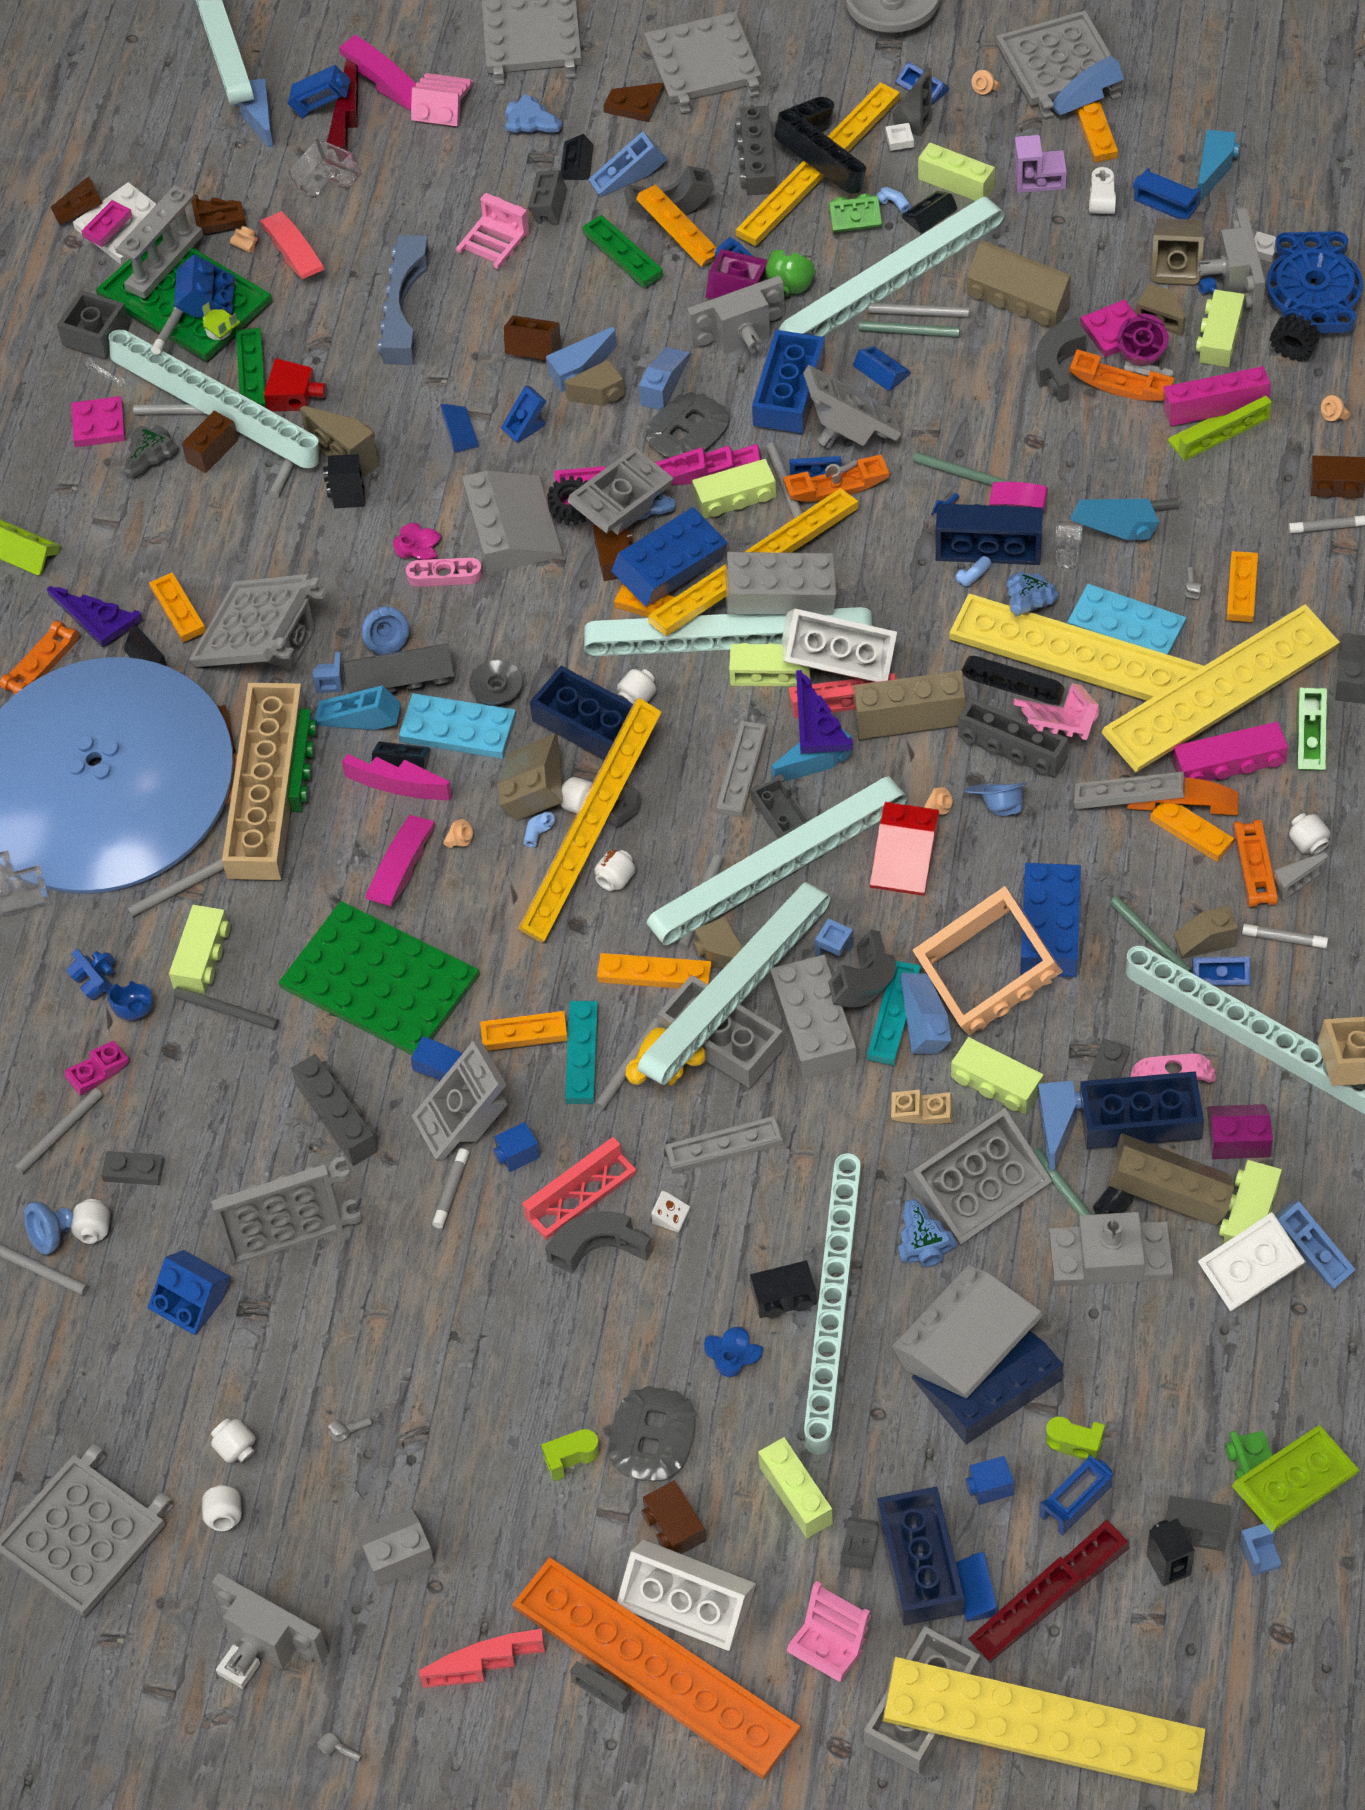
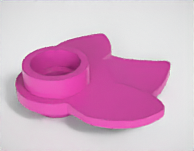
(416, 542)

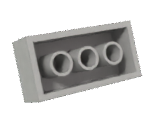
(779, 582)
(811, 1020)
(739, 1046)
(909, 1745)

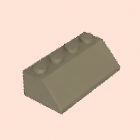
(1019, 284)
(908, 704)
(1171, 1180)

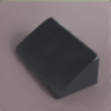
(577, 158)
(930, 211)
(140, 647)
(397, 753)

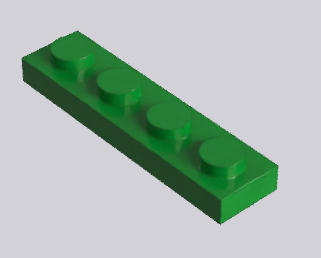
(622, 251)
(251, 364)
(301, 768)

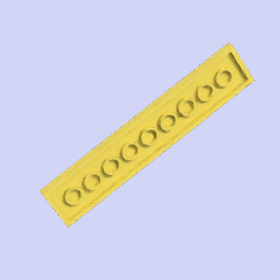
(1068, 649)
(1220, 688)
(1044, 1725)

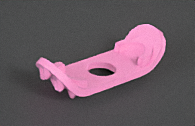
(1188, 1062)

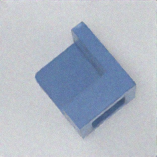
(329, 676)
(833, 938)
(1259, 1549)

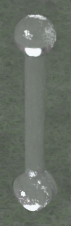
(90, 364)

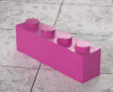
(1214, 395)
(1232, 753)

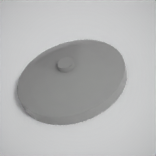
(891, 14)

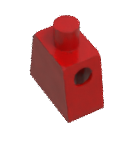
(291, 387)

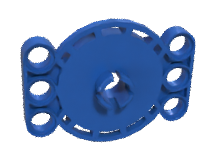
(1333, 277)

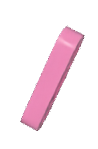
(435, 565)

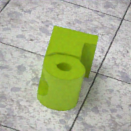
(1074, 1439)
(570, 1450)

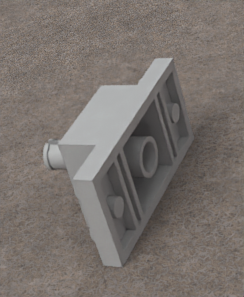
(1239, 263)
(737, 317)
(848, 411)
(621, 492)
(462, 1102)
(1110, 1250)
(264, 1628)

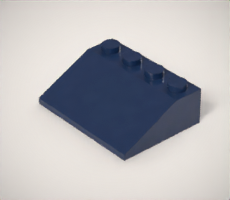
(1013, 1383)

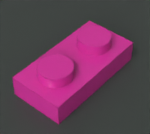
(106, 223)

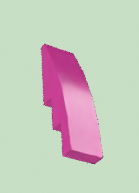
(377, 67)
(700, 464)
(402, 780)
(399, 860)

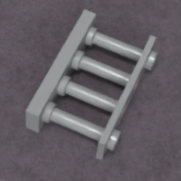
(169, 251)

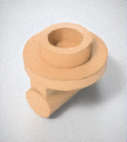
(984, 82)
(244, 239)
(1333, 409)
(940, 799)
(459, 834)

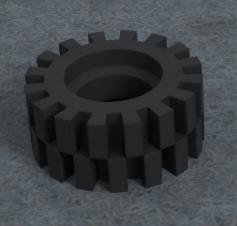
(1297, 348)
(560, 492)

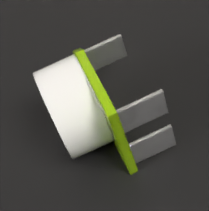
(218, 322)

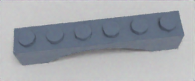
(410, 262)

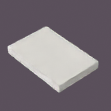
(1252, 1261)

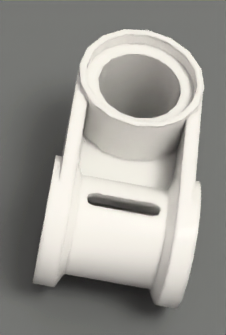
(1102, 192)

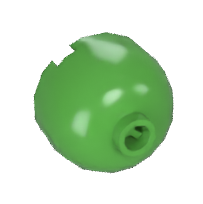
(794, 271)

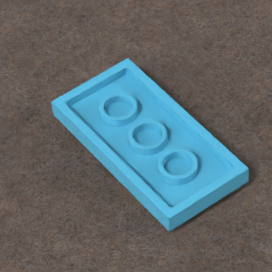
(1127, 619)
(457, 725)

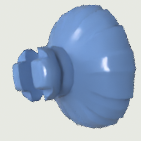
(388, 637)
(45, 1226)

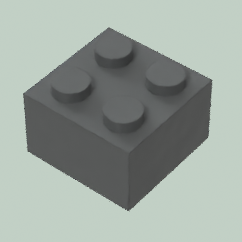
(90, 322)

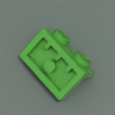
(855, 213)
(1247, 1451)

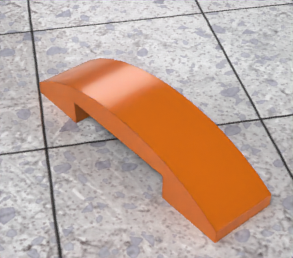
(1119, 381)
(811, 489)
(1200, 792)

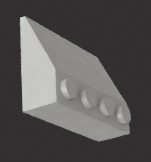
(510, 519)
(978, 1176)
(966, 1332)

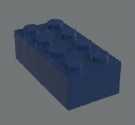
(996, 532)
(580, 711)
(1143, 1108)
(920, 1556)

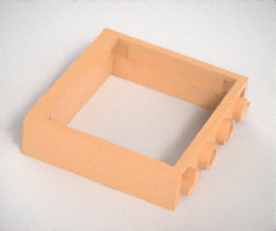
(967, 927)

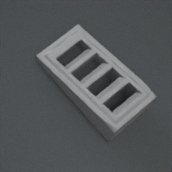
(1297, 875)

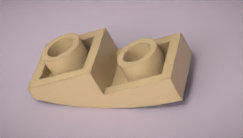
(922, 1109)

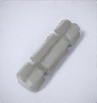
(1145, 370)

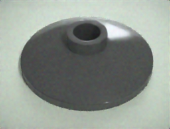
(495, 674)

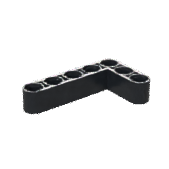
(800, 131)

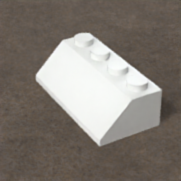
(838, 645)
(685, 1594)

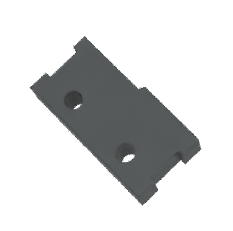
(778, 806)

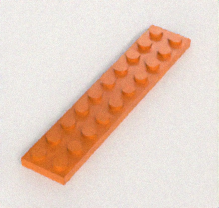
(657, 1668)

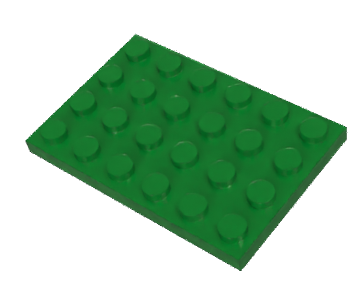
(158, 306)
(379, 978)

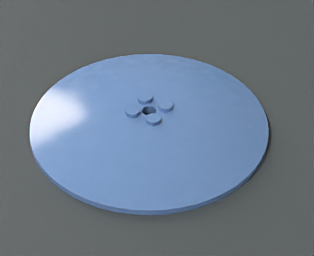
(147, 799)

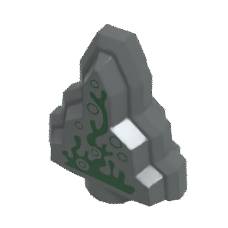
(148, 449)

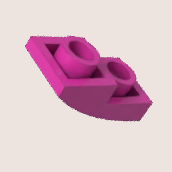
(1018, 494)
(100, 1066)

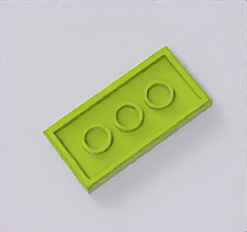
(1295, 1478)

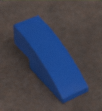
(433, 1058)

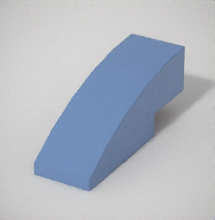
(1088, 85)

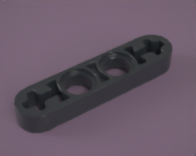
(1013, 680)

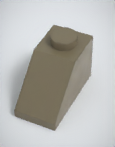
(1163, 305)
(596, 385)
(1207, 933)
(716, 943)

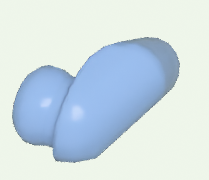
(897, 197)
(977, 570)
(537, 826)

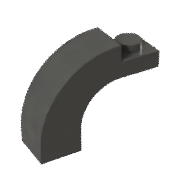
(686, 193)
(1054, 348)
(861, 986)
(592, 1232)

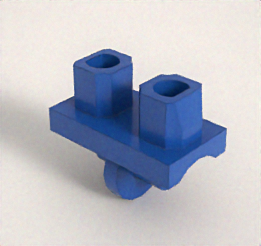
(94, 969)

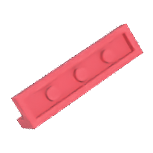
(835, 694)
(573, 1180)

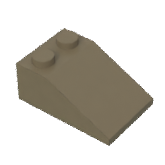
(341, 436)
(531, 778)

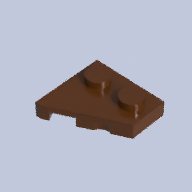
(634, 101)
(77, 201)
(217, 214)

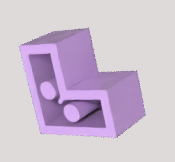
(1037, 169)

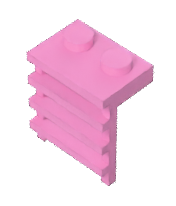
(438, 99)
(502, 221)
(1076, 716)
(830, 1634)

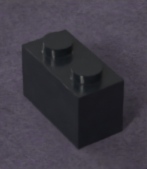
(345, 481)
(783, 1289)
(1170, 1551)

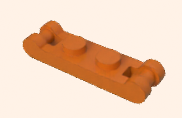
(41, 657)
(1255, 863)

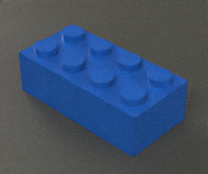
(782, 392)
(669, 556)
(1053, 909)

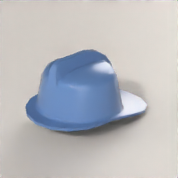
(1001, 798)

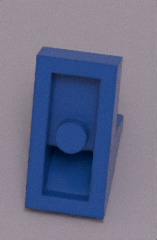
(524, 416)

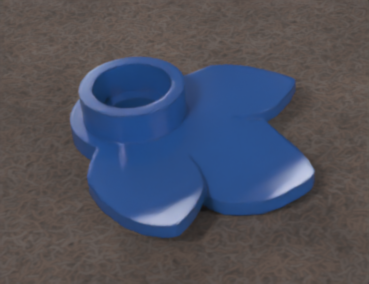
(732, 1351)

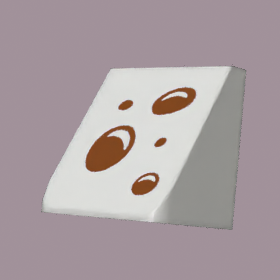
(669, 1212)

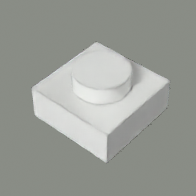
(899, 136)
(1265, 246)
(239, 1680)

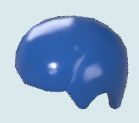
(130, 1001)

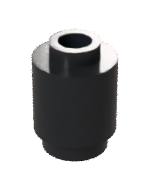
(1113, 1201)

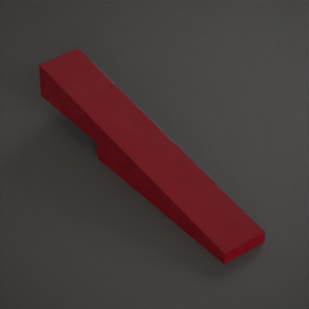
(345, 110)
(1049, 1590)

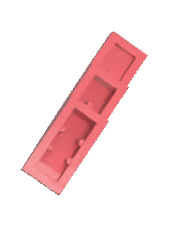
(292, 245)
(470, 1662)

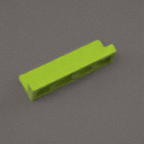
(1220, 428)
(25, 548)

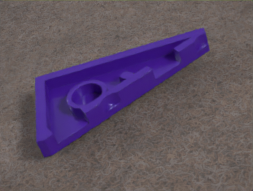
(99, 619)
(817, 726)

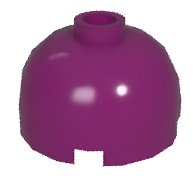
(1142, 339)

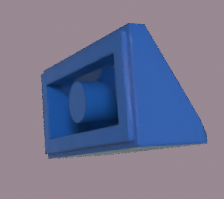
(910, 75)
(880, 367)
(459, 427)
(814, 466)
(1222, 970)
(976, 1588)

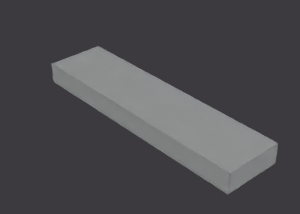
(741, 769)
(1129, 790)
(723, 1144)

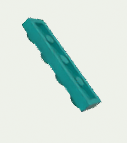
(891, 1018)
(581, 1052)

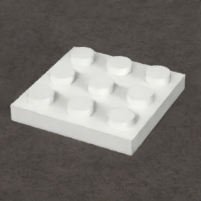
(130, 198)

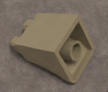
(1176, 251)

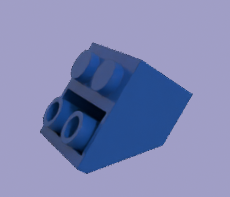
(202, 283)
(188, 1291)

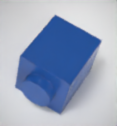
(516, 1147)
(990, 1480)

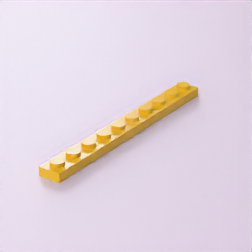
(806, 177)
(784, 540)
(589, 820)

